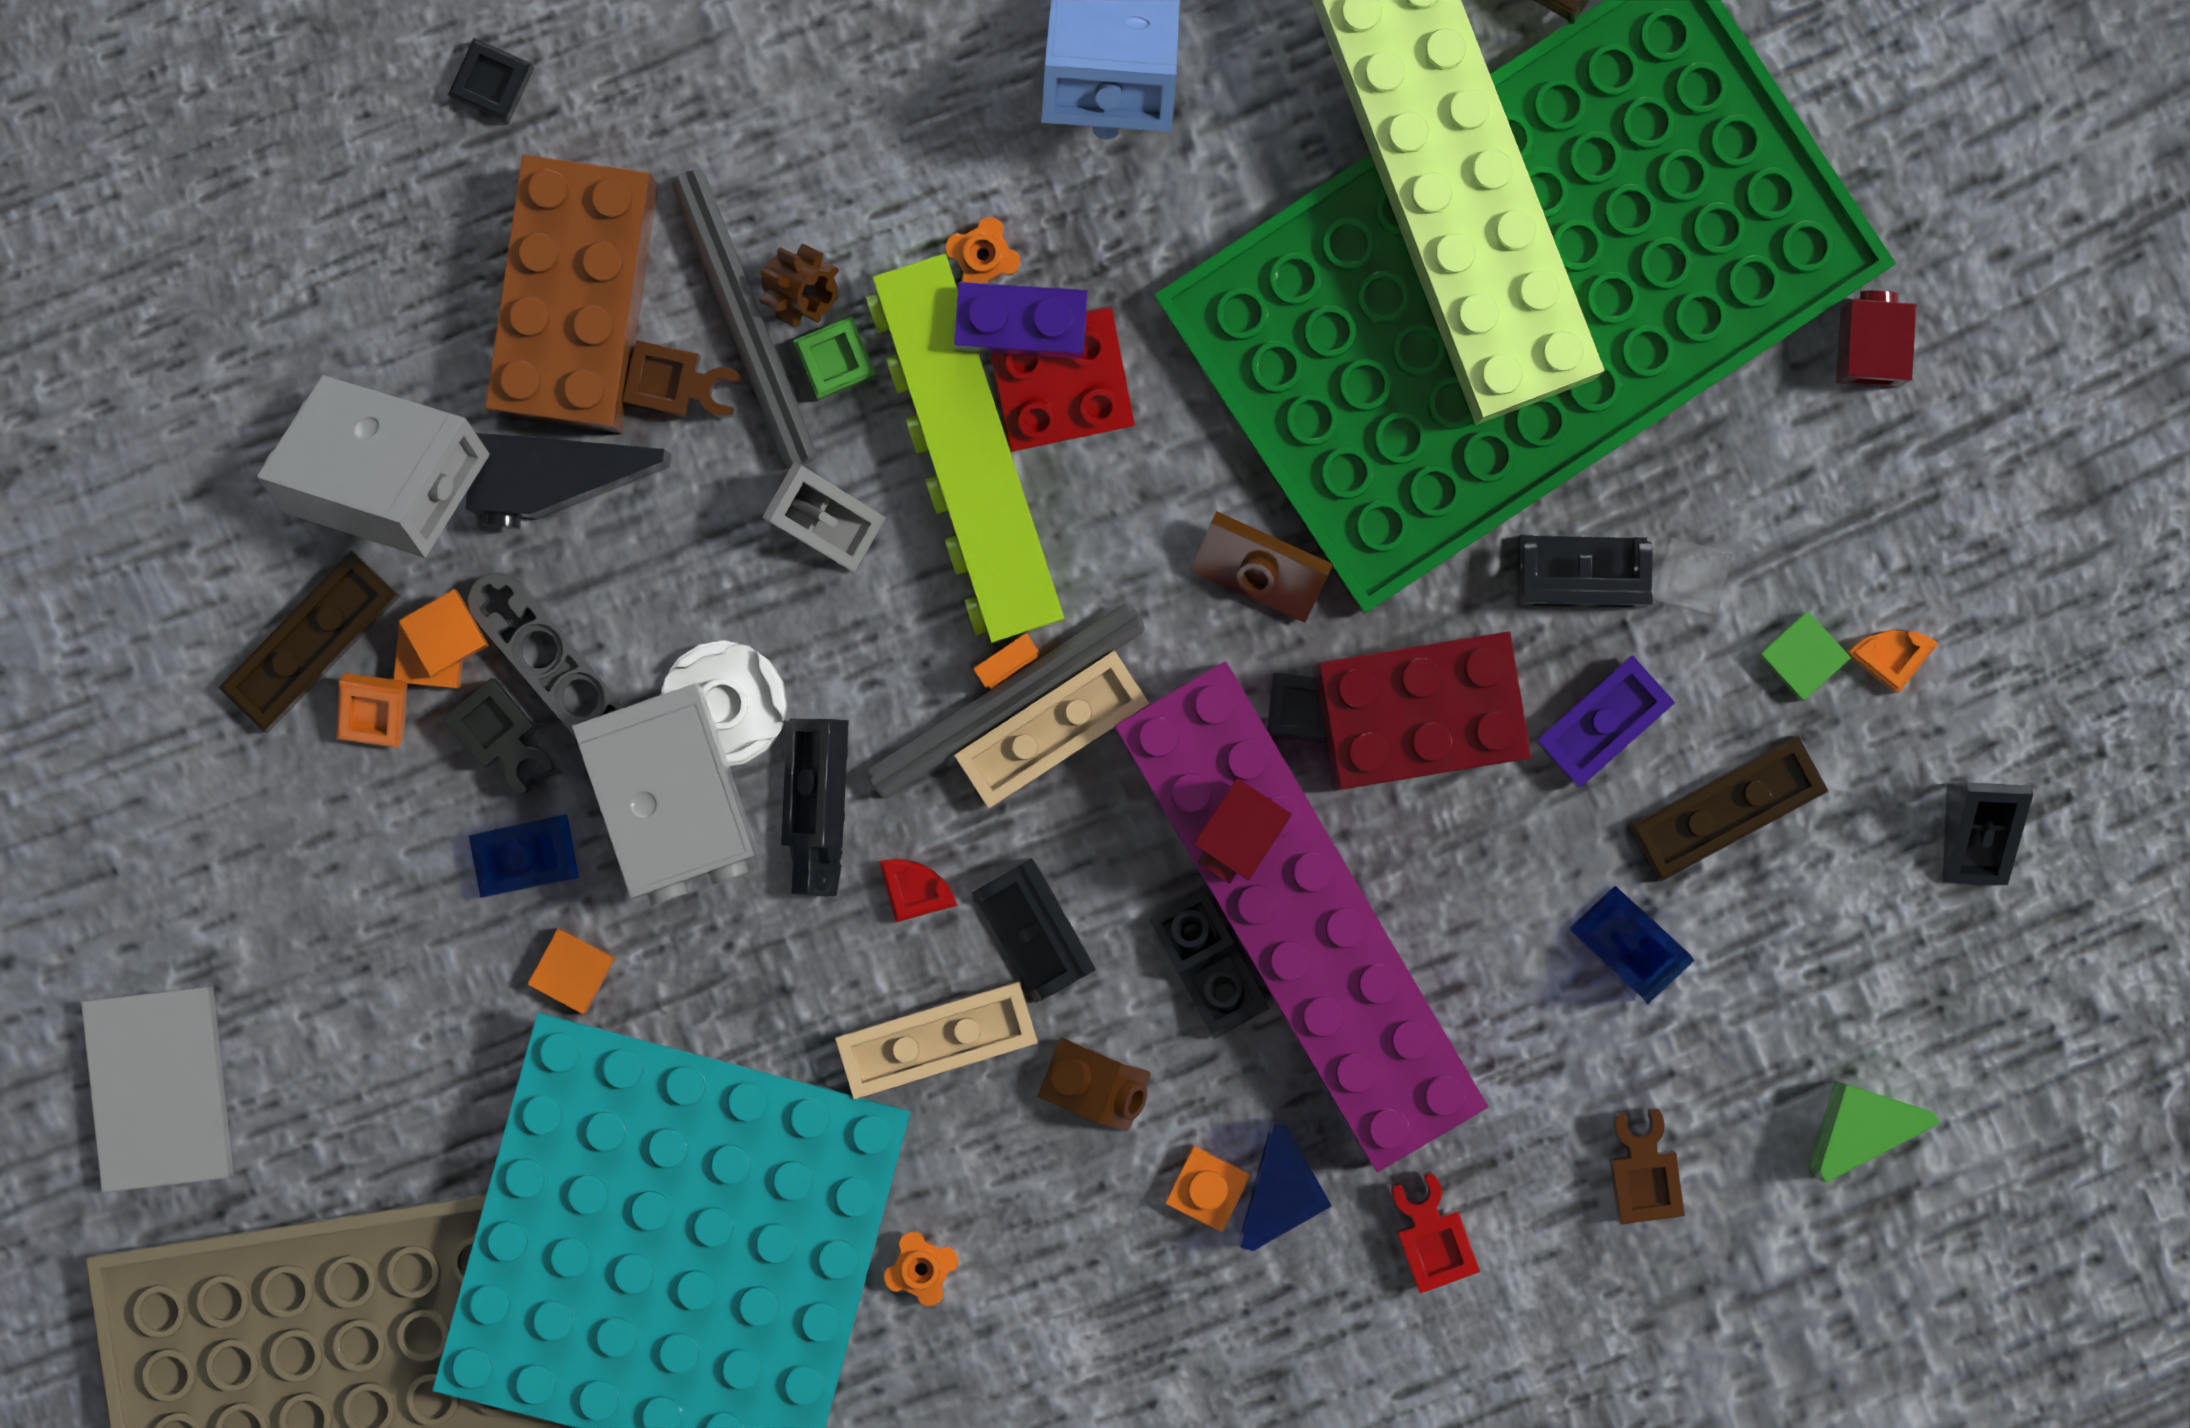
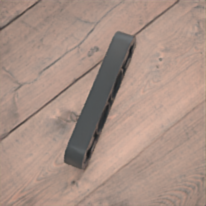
(569, 663)

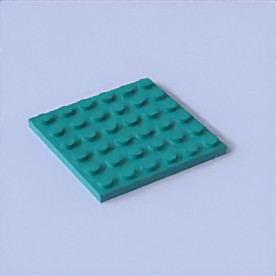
(668, 1240)

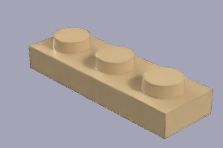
(1051, 729)
(936, 1040)

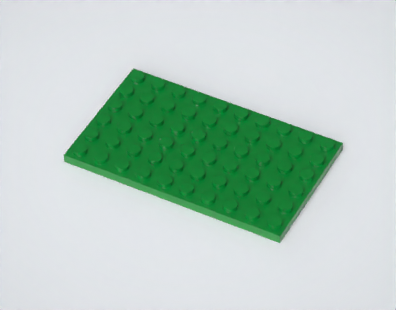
(1687, 231)

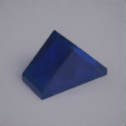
(1631, 946)
(1282, 1192)

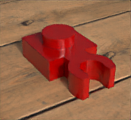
(1435, 1243)

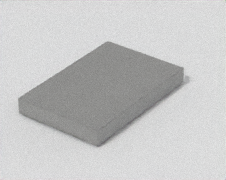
(157, 1089)

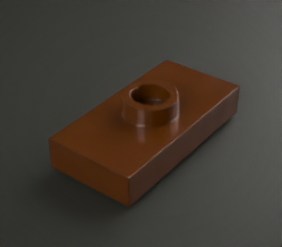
(1261, 567)

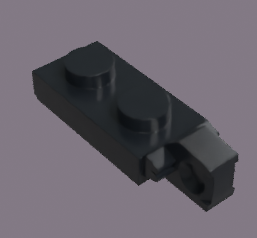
(815, 803)

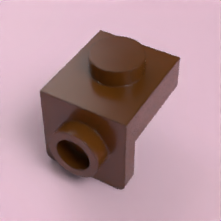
(1095, 1085)

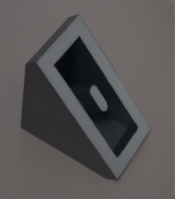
(1983, 831)

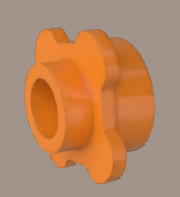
(988, 237)
(938, 1262)

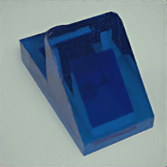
(524, 856)

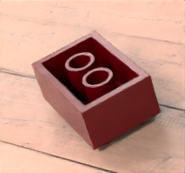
(1421, 711)

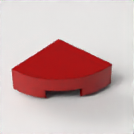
(915, 889)

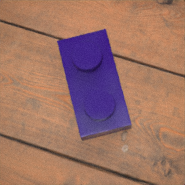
(1020, 320)
(1605, 721)

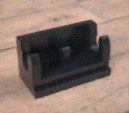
(1584, 571)
(1034, 930)

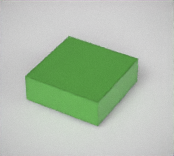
(835, 358)
(1804, 656)

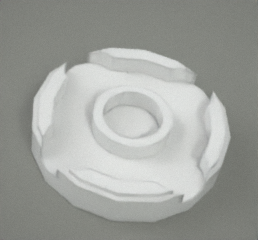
(741, 692)

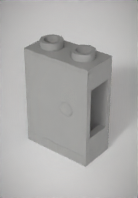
(373, 465)
(666, 794)

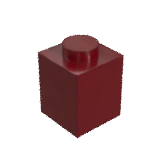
(1876, 340)
(1240, 832)

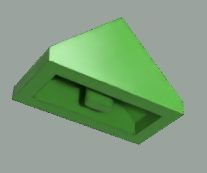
(1861, 1127)

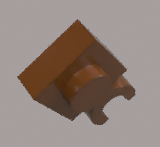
(669, 379)
(1645, 1180)

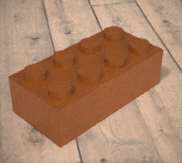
(571, 294)

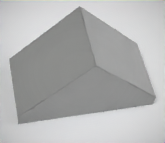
(823, 517)

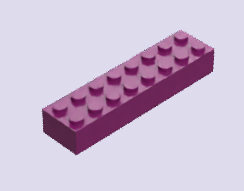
(1306, 925)

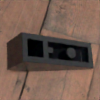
(548, 475)

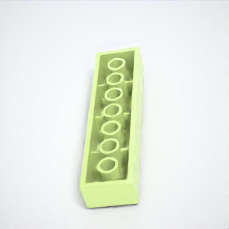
(1462, 200)

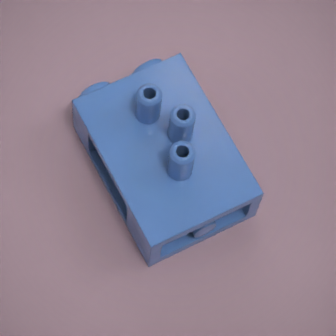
(1111, 65)

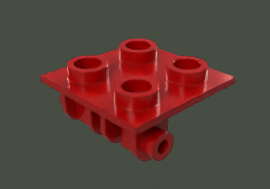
(1062, 396)

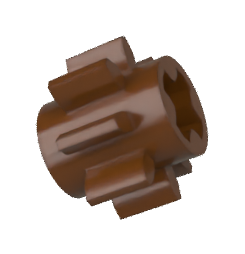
(799, 285)

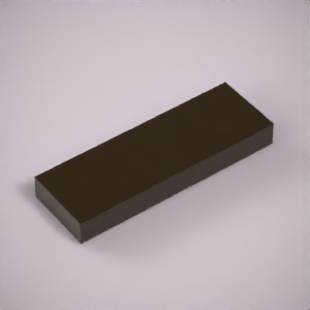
(309, 641)
(1727, 808)

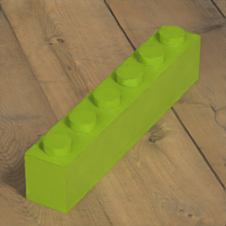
(968, 451)

